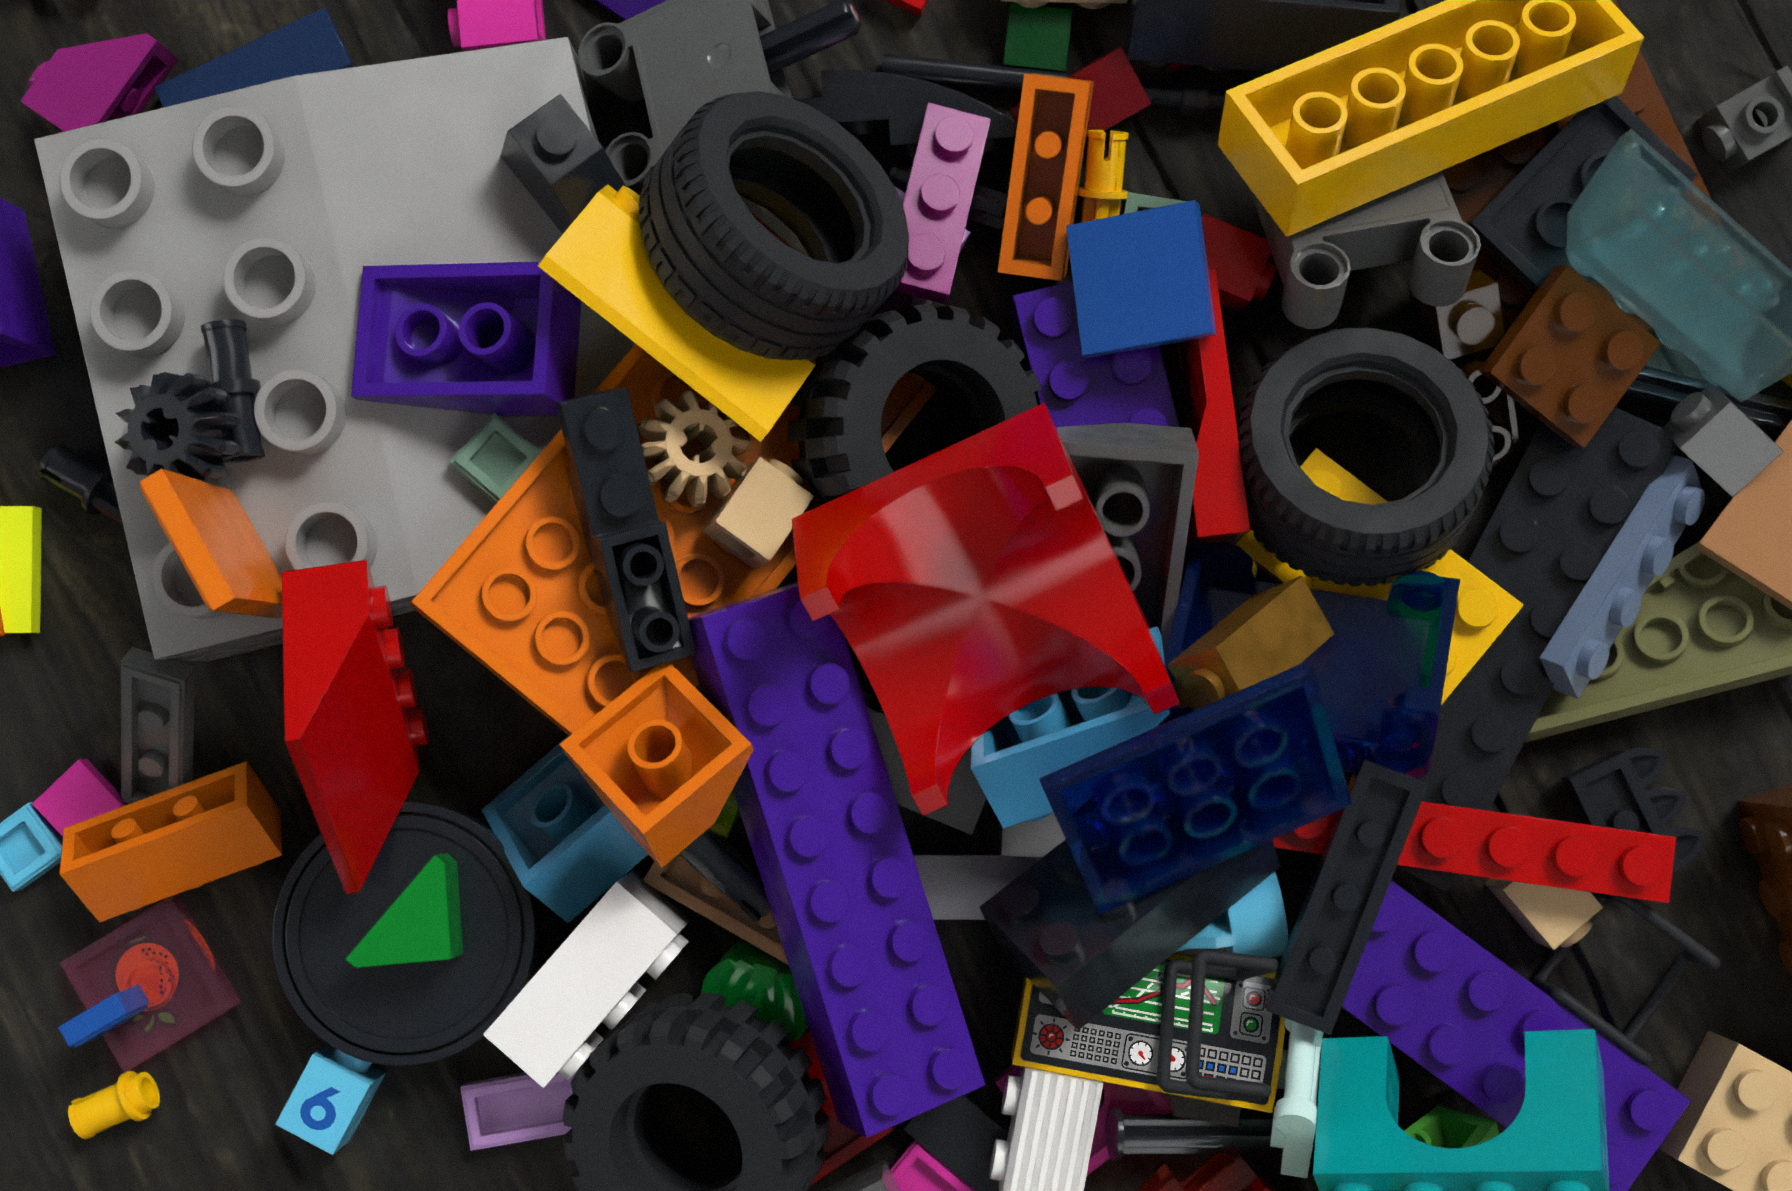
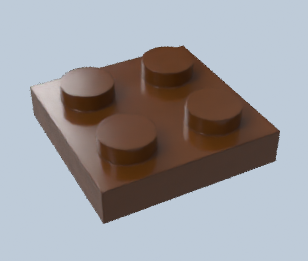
(1570, 356)

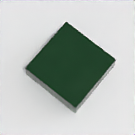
(1037, 37)

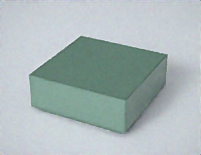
(494, 458)

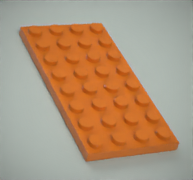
(524, 579)

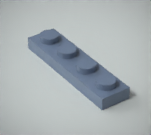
(1621, 578)

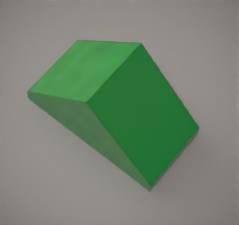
(420, 923)

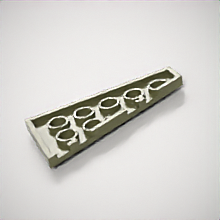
(1692, 639)

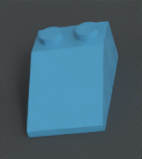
(1050, 737)

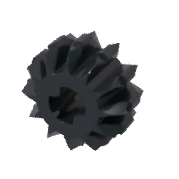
(179, 427)

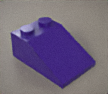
(466, 338)

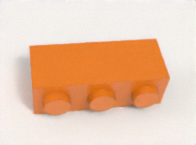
(1045, 175)
(171, 842)

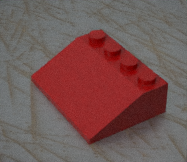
(348, 710)

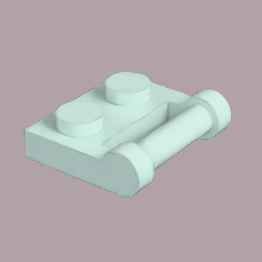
(1297, 1112)

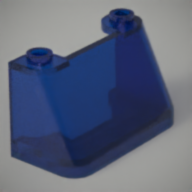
(1376, 672)

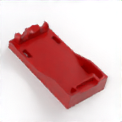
(1219, 493)

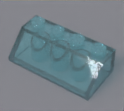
(1684, 268)

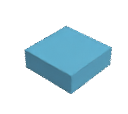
(27, 847)

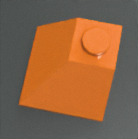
(660, 761)

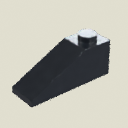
(559, 161)

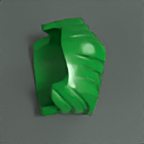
(760, 981)

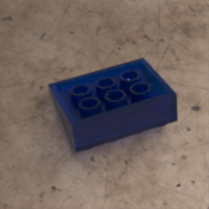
(1200, 788)

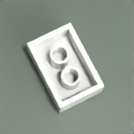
(590, 980)

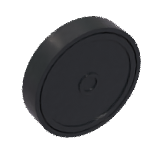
(415, 1008)

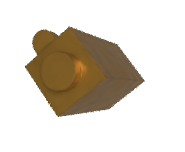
(1251, 644)

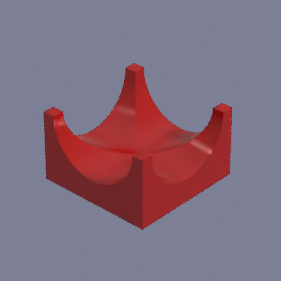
(976, 592)

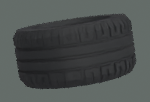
(734, 270)
(1377, 376)

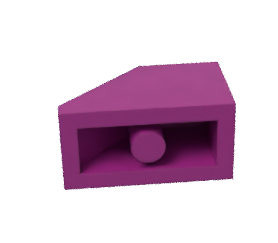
(98, 81)

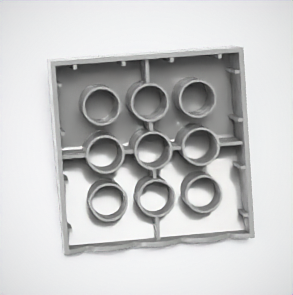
(266, 217)

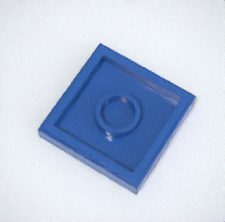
(1141, 279)

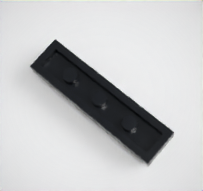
(1345, 896)

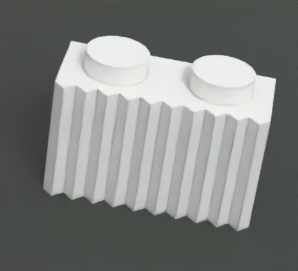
(1047, 1131)

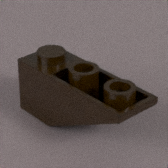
(1467, 337)

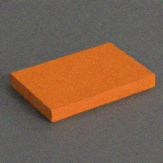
(215, 544)

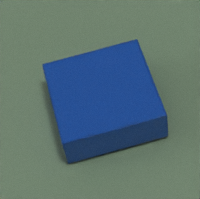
(104, 1016)

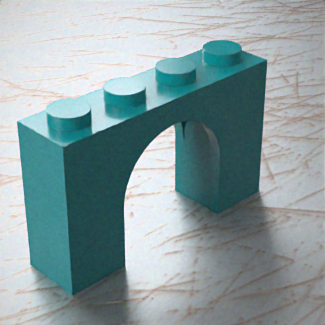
(1549, 1146)

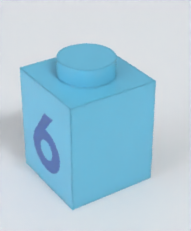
(330, 1099)

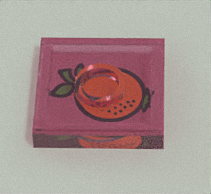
(174, 970)

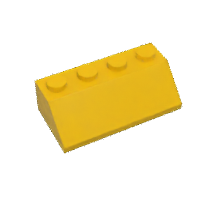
(609, 271)

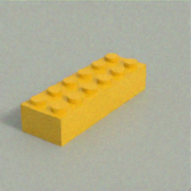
(1419, 99)

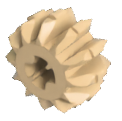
(704, 471)

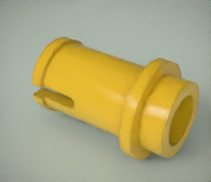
(129, 1098)

